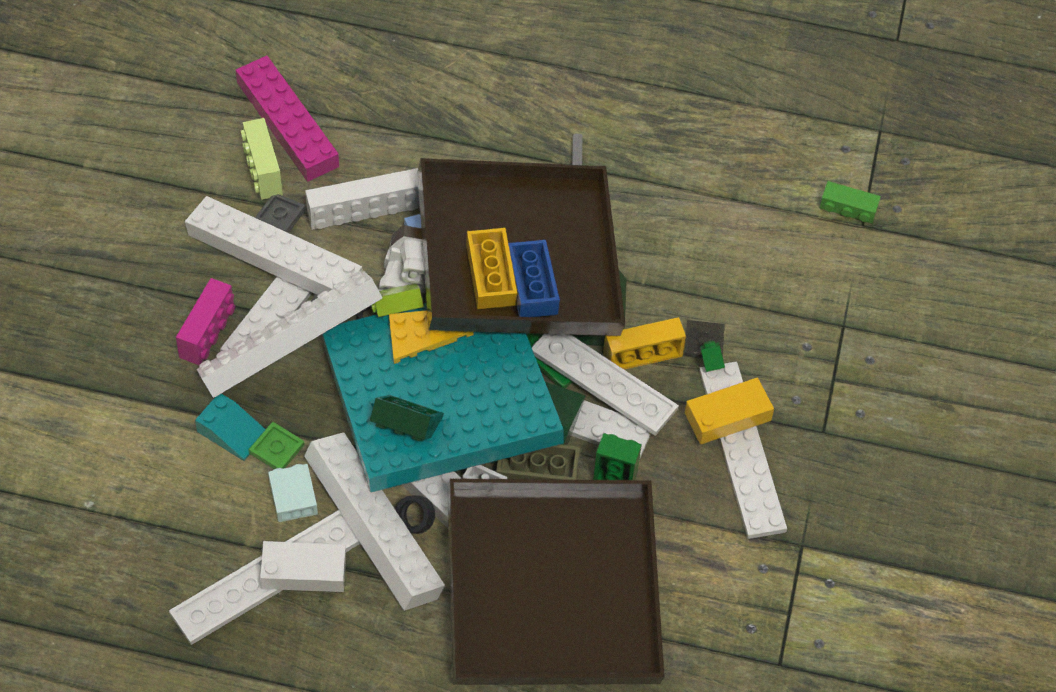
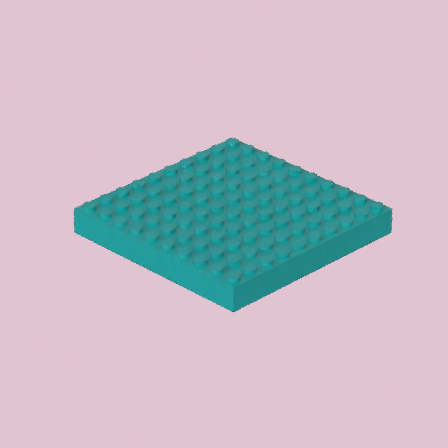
(481, 383)

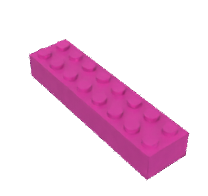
(287, 118)

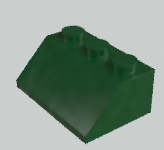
(405, 417)

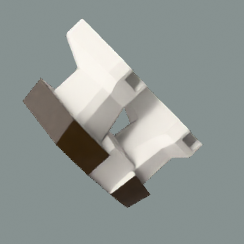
(405, 260)

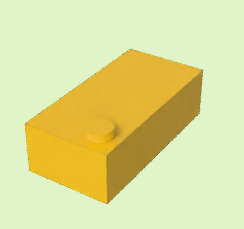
(491, 268)
(646, 344)
(729, 410)

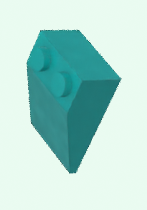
(229, 426)

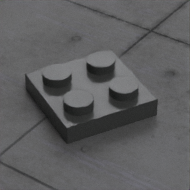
(281, 212)

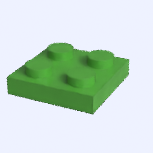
(276, 446)

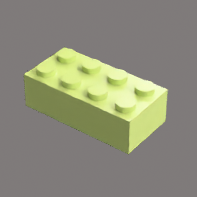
(261, 158)

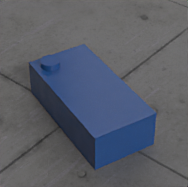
(534, 279)

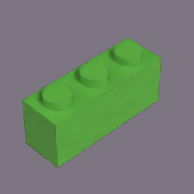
(850, 202)

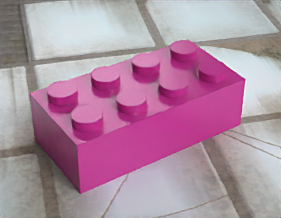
(205, 322)

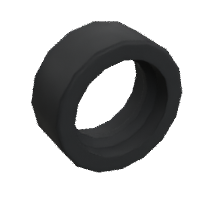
(429, 513)

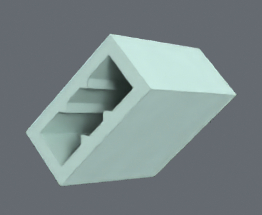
(292, 492)

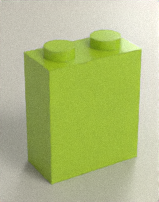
(398, 300)

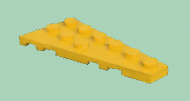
(412, 335)

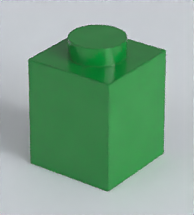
(712, 356)

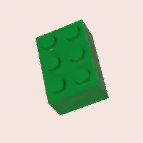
(616, 458)

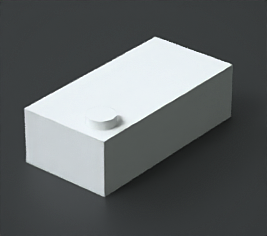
(303, 566)

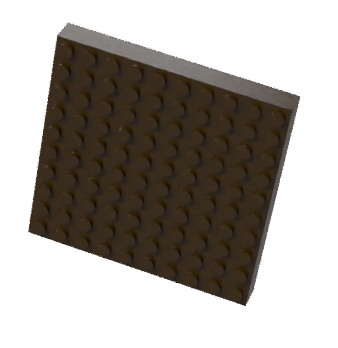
(533, 203)
(553, 582)

